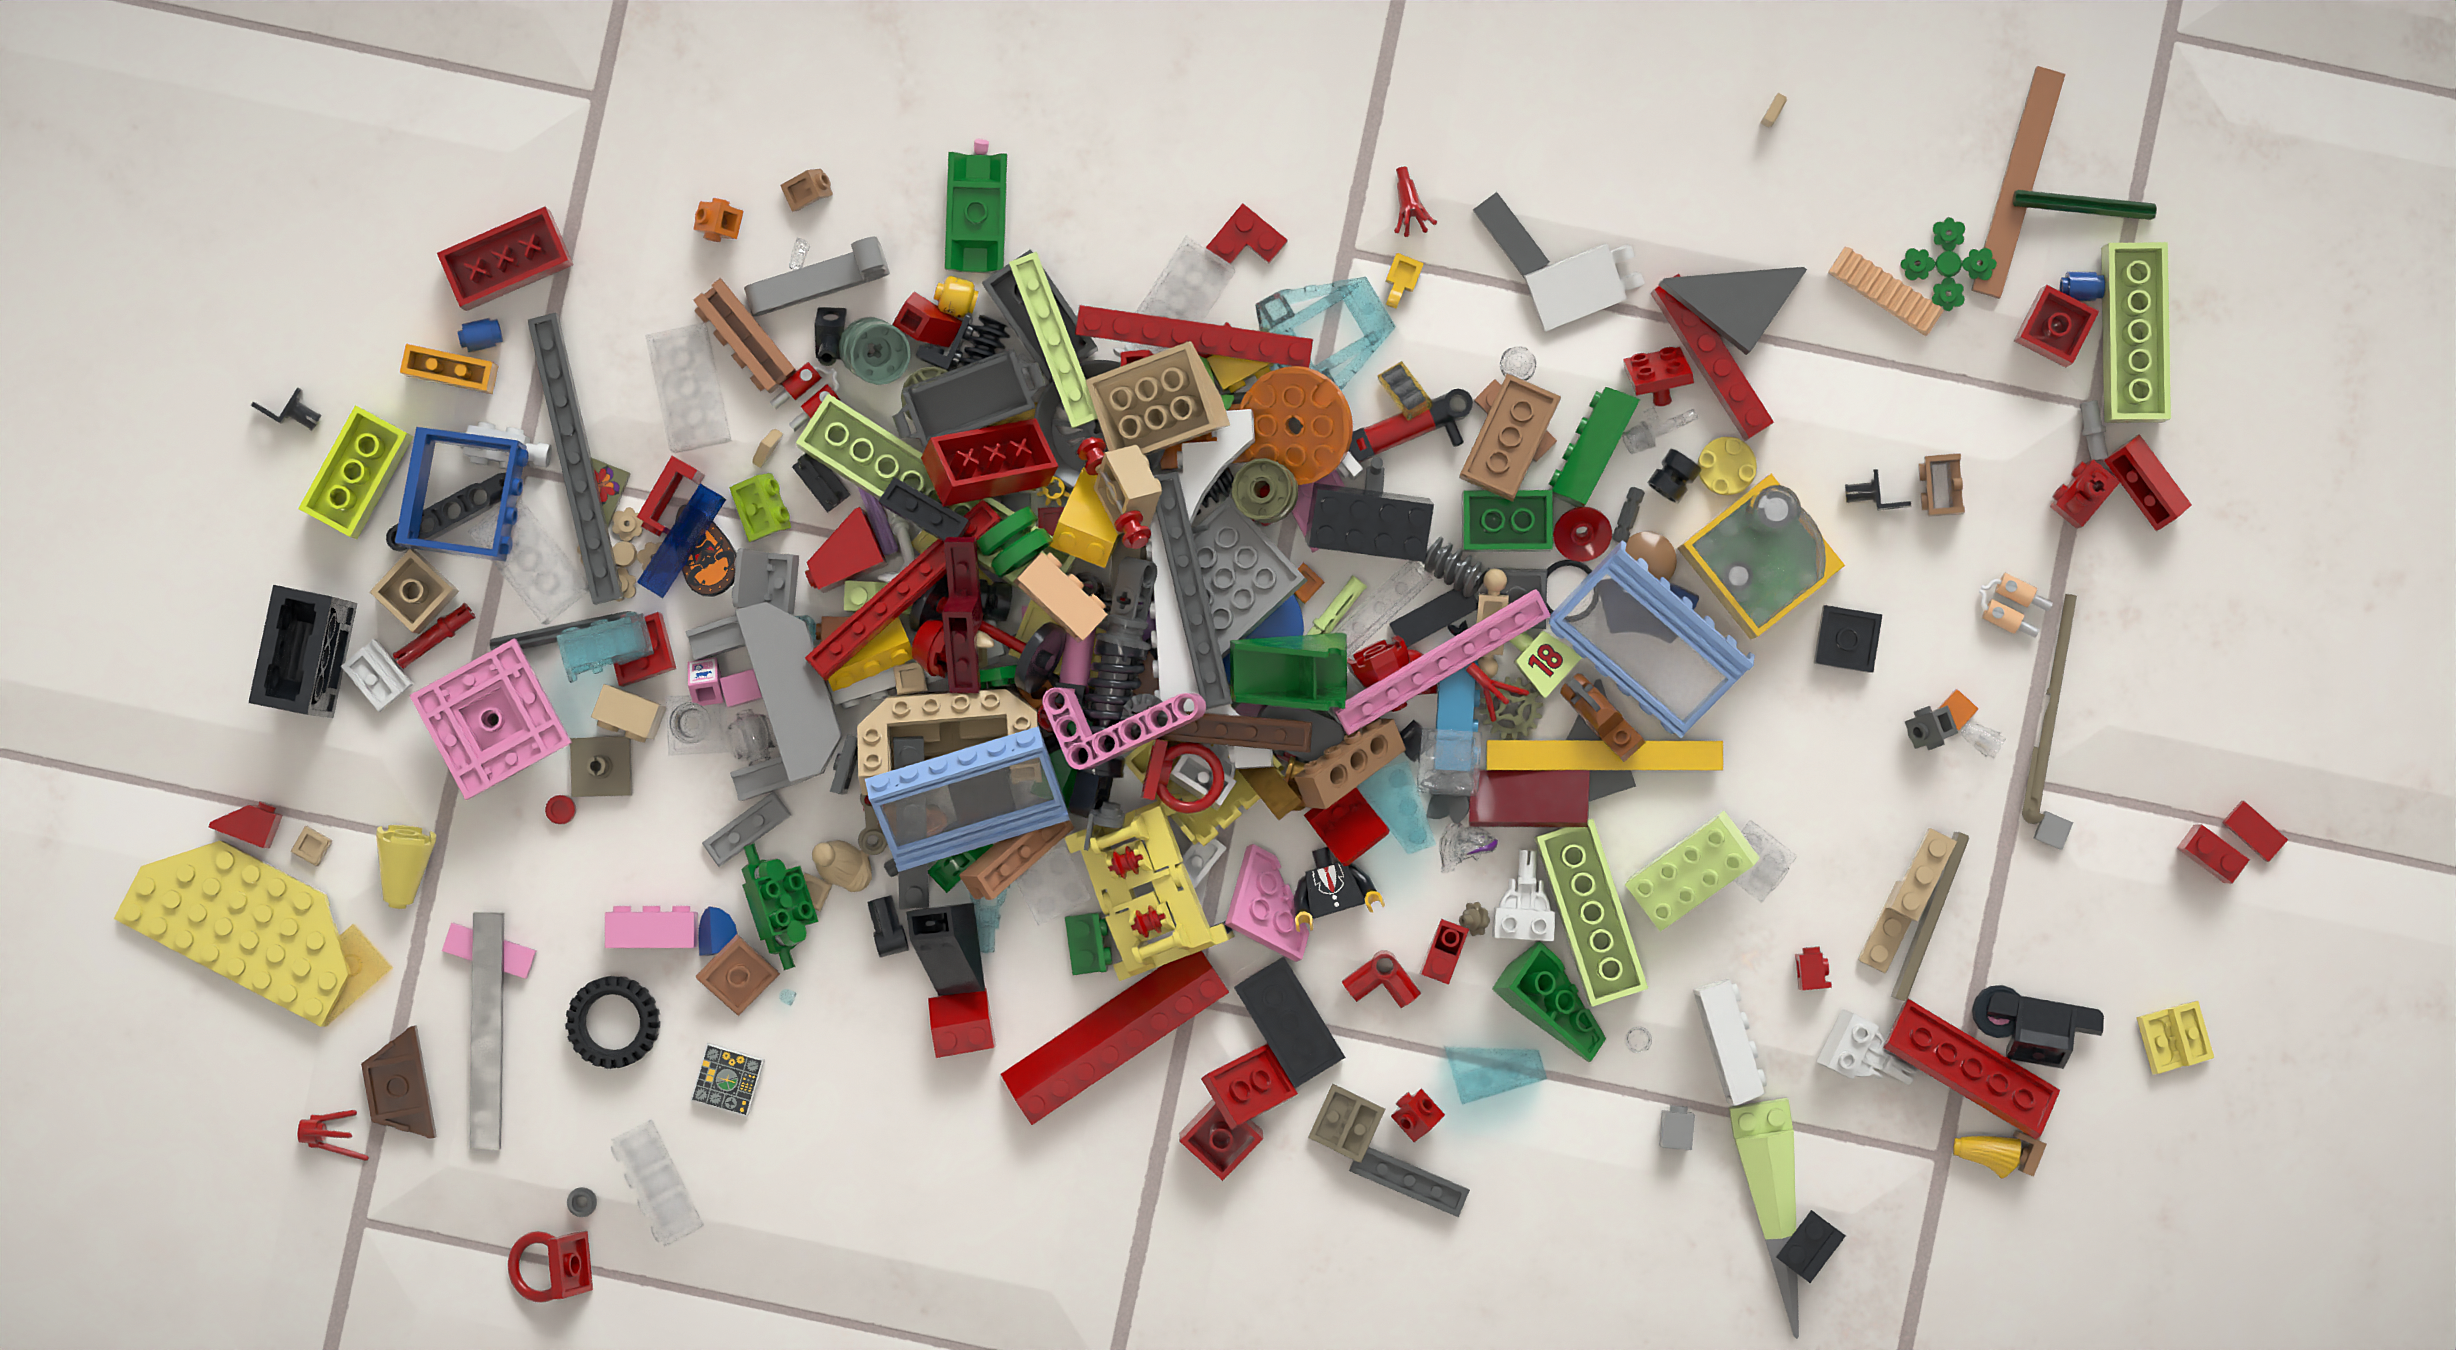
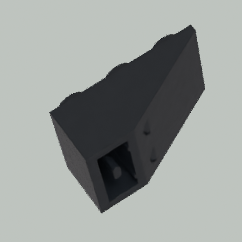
(948, 947)

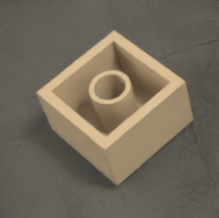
(414, 591)
(628, 712)

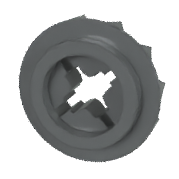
(1141, 703)

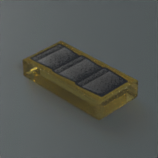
(1405, 390)

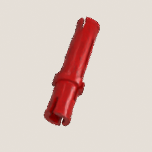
(437, 633)

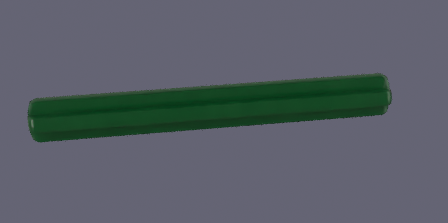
(2084, 204)

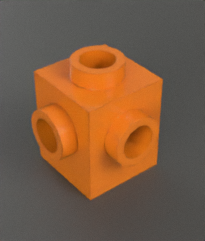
(717, 220)

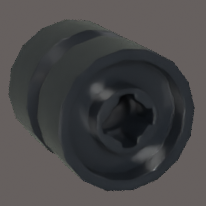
(1680, 467)
(1001, 599)

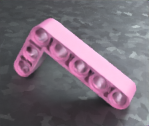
(1119, 732)

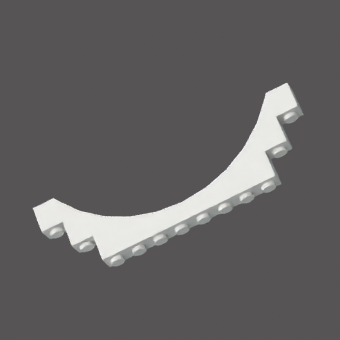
(1201, 468)

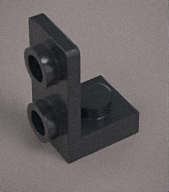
(934, 355)

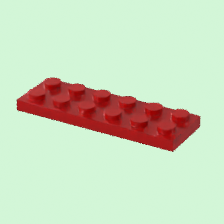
(1972, 1069)

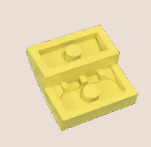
(2175, 1037)

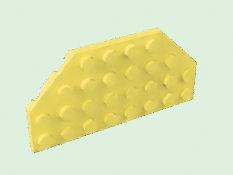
(243, 925)

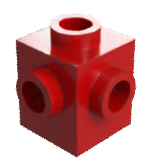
(1417, 1114)

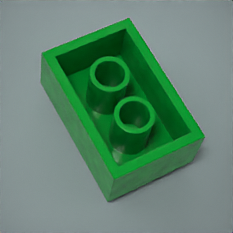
(1506, 525)

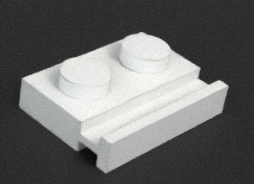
(377, 675)

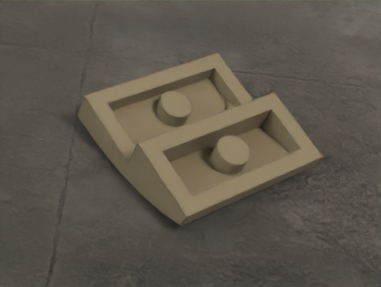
(1346, 1123)

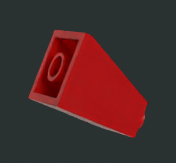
(846, 554)

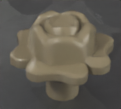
(1475, 919)

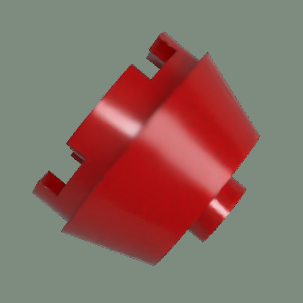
(929, 648)

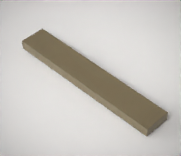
(1929, 920)

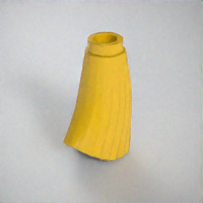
(1994, 1152)

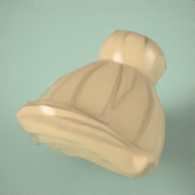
(842, 865)

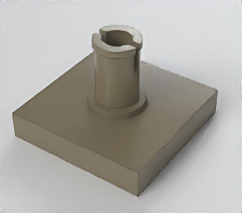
(601, 766)

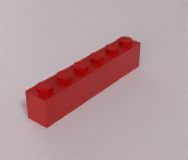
(1715, 365)

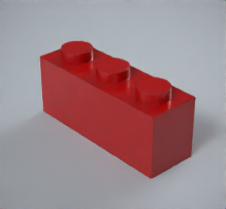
(2148, 482)

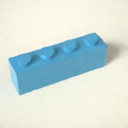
(1457, 702)

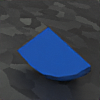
(715, 931)

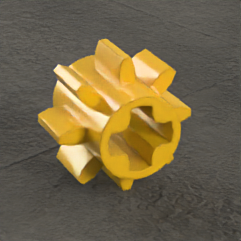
(1056, 497)

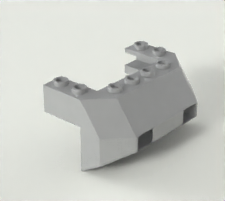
(791, 692)

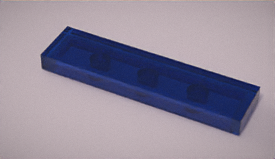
(681, 540)

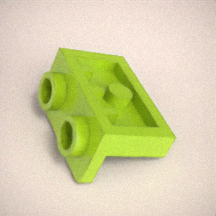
(760, 506)

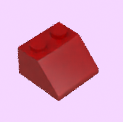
(961, 1023)

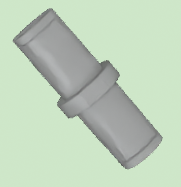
(2094, 430)

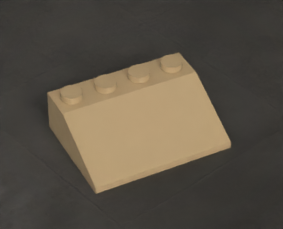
(1157, 401)

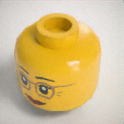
(956, 296)

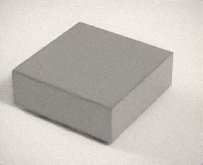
(2053, 830)

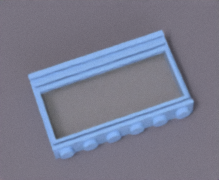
(1649, 641)
(967, 799)

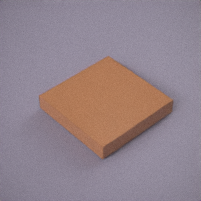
(737, 975)

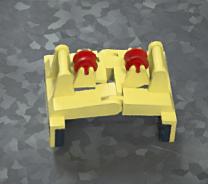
(1130, 867)

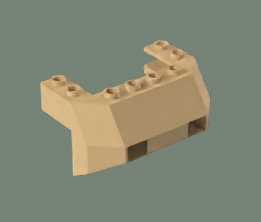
(945, 722)

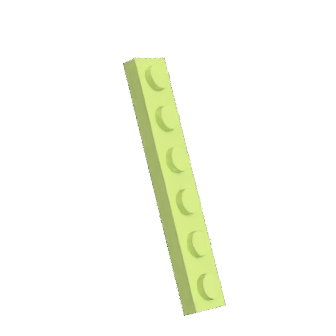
(1054, 339)

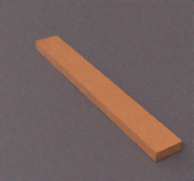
(2020, 176)

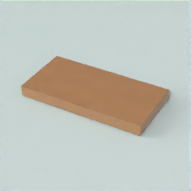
(1510, 437)

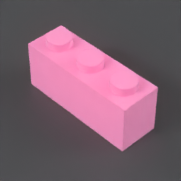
(651, 928)

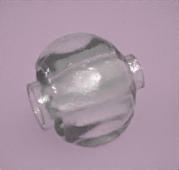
(750, 738)

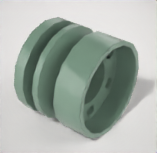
(890, 347)

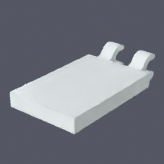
(1580, 285)

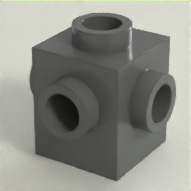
(1930, 727)

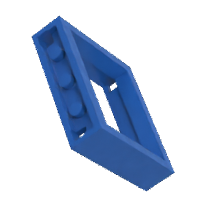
(417, 485)

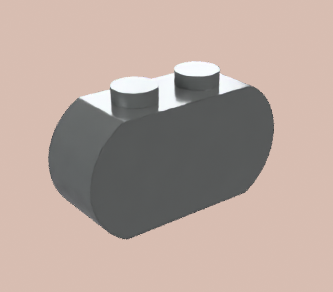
(1324, 730)

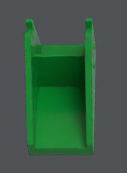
(1290, 671)

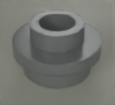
(573, 1206)

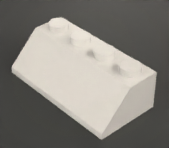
(1729, 1041)

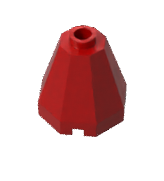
(1379, 662)

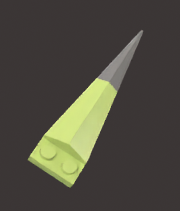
(1766, 1151)

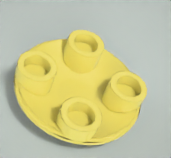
(1727, 465)

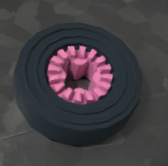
(1989, 1025)

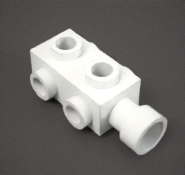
(539, 453)

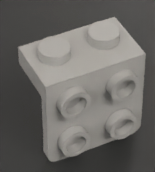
(765, 578)

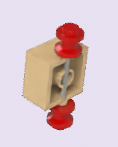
(1124, 488)

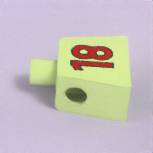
(1544, 660)

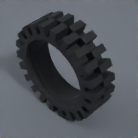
(579, 1034)

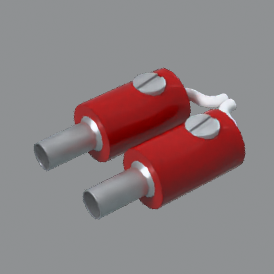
(801, 382)

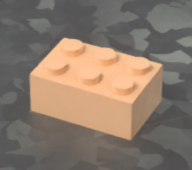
(1061, 596)

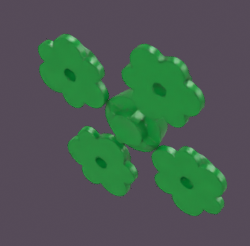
(1948, 264)

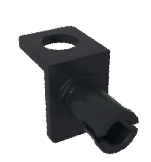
(829, 334)
(294, 410)
(1871, 491)

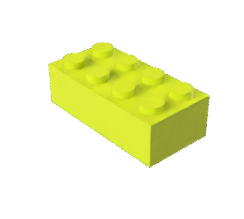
(356, 472)

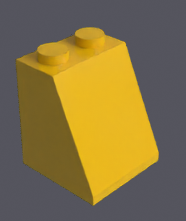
(1085, 526)

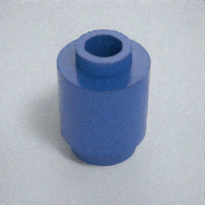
(2083, 285)
(480, 334)

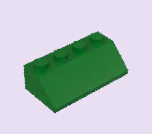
(1593, 447)

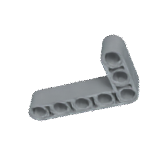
(820, 279)

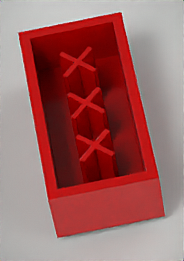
(505, 258)
(989, 462)

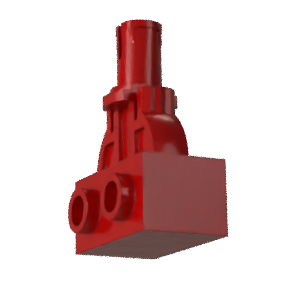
(2084, 493)

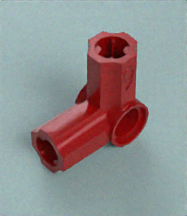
(1369, 977)

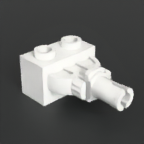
(1196, 775)
(1524, 911)
(1857, 1049)

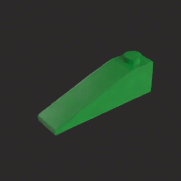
(1544, 995)

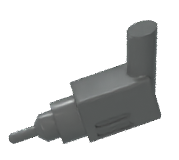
(1375, 475)

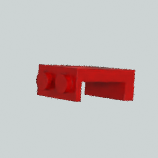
(664, 491)

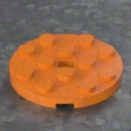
(1318, 407)

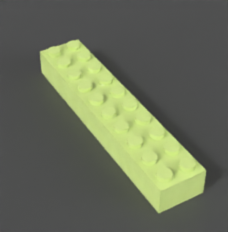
(874, 456)

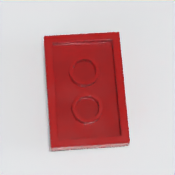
(1249, 1086)

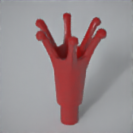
(1410, 203)

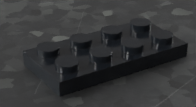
(1289, 1022)

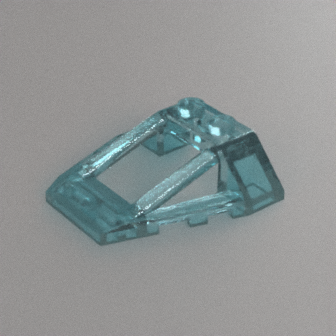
(1368, 311)

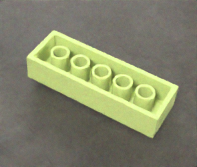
(2136, 333)
(1591, 913)

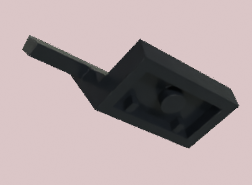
(2043, 1027)

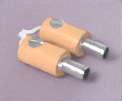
(2016, 591)

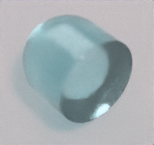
(787, 996)

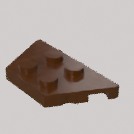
(399, 1086)

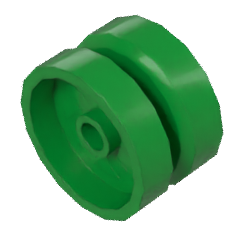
(1016, 544)

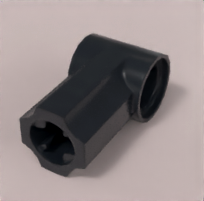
(888, 933)

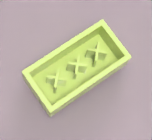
(1692, 871)

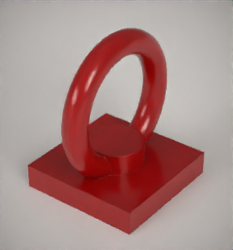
(1159, 772)
(567, 1265)

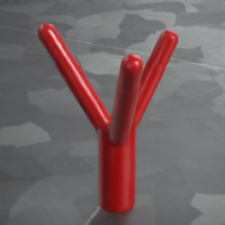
(1492, 685)

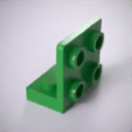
(1087, 943)

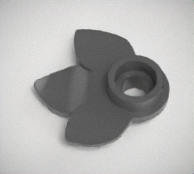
(1453, 805)

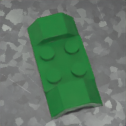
(976, 212)

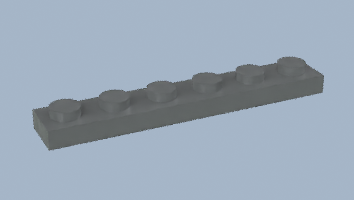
(913, 881)

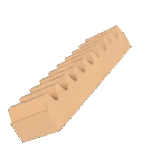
(1885, 291)

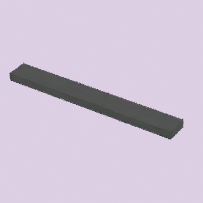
(1191, 593)

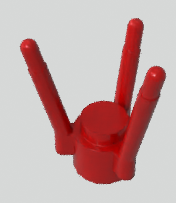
(314, 1131)

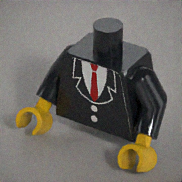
(1331, 889)

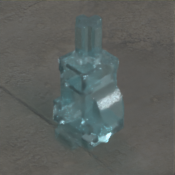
(988, 921)

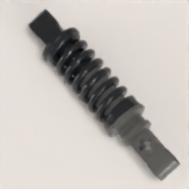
(1119, 663)

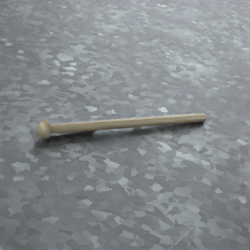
(2040, 755)

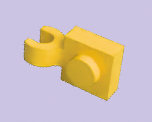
(1403, 275)

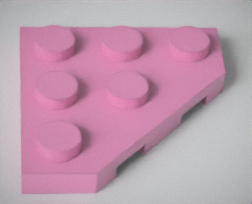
(1265, 906)

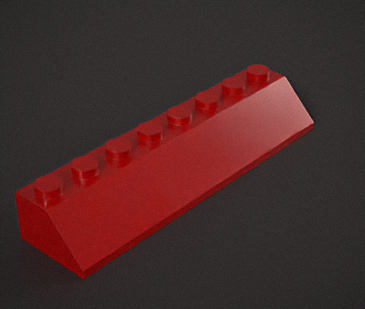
(1113, 1034)

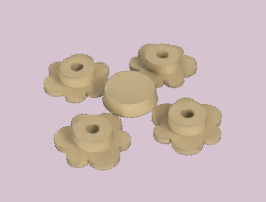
(625, 552)

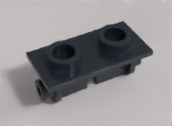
(821, 482)

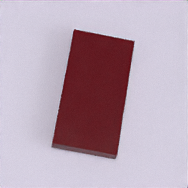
(1531, 799)

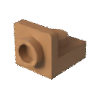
(806, 188)
(2031, 1155)

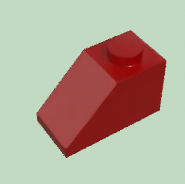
(250, 824)

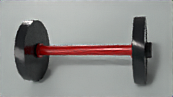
(1037, 657)

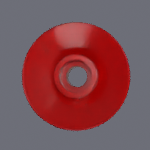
(1584, 545)

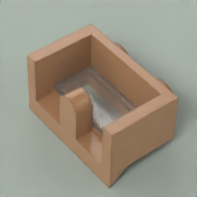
(1942, 485)

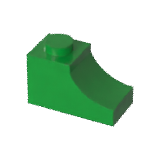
(947, 870)

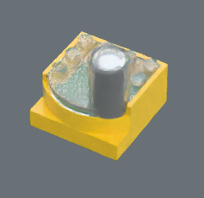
(1761, 556)

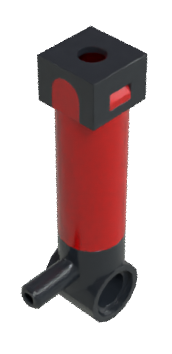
(1398, 430)

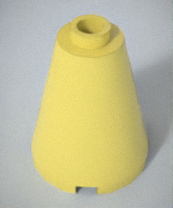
(402, 862)

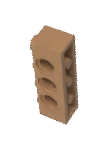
(1349, 763)

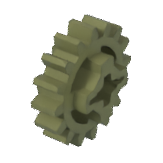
(1518, 720)

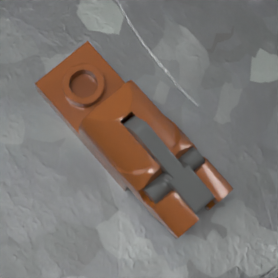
(1602, 717)

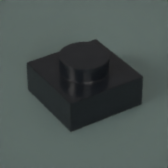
(1410, 737)

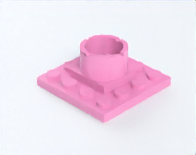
(460, 715)

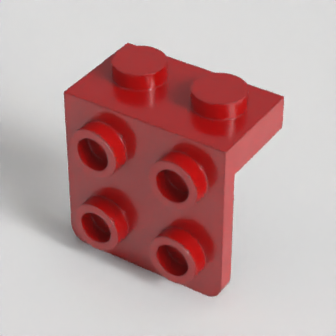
(1348, 826)

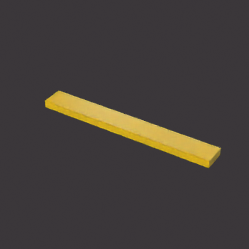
(1598, 756)

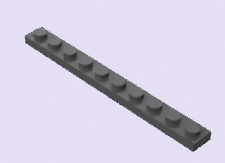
(575, 458)

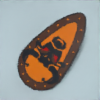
(711, 564)

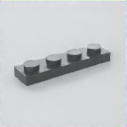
(1411, 1181)

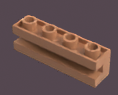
(745, 336)
(1010, 859)

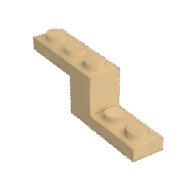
(1907, 900)

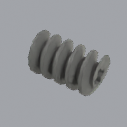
(1453, 568)

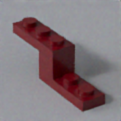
(962, 614)

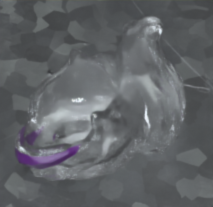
(1462, 843)

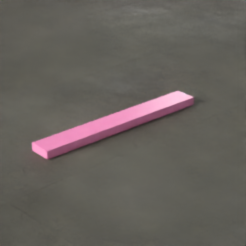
(1442, 662)

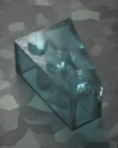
(604, 644)
(1399, 806)
(1491, 1070)

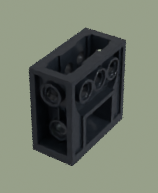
(302, 652)

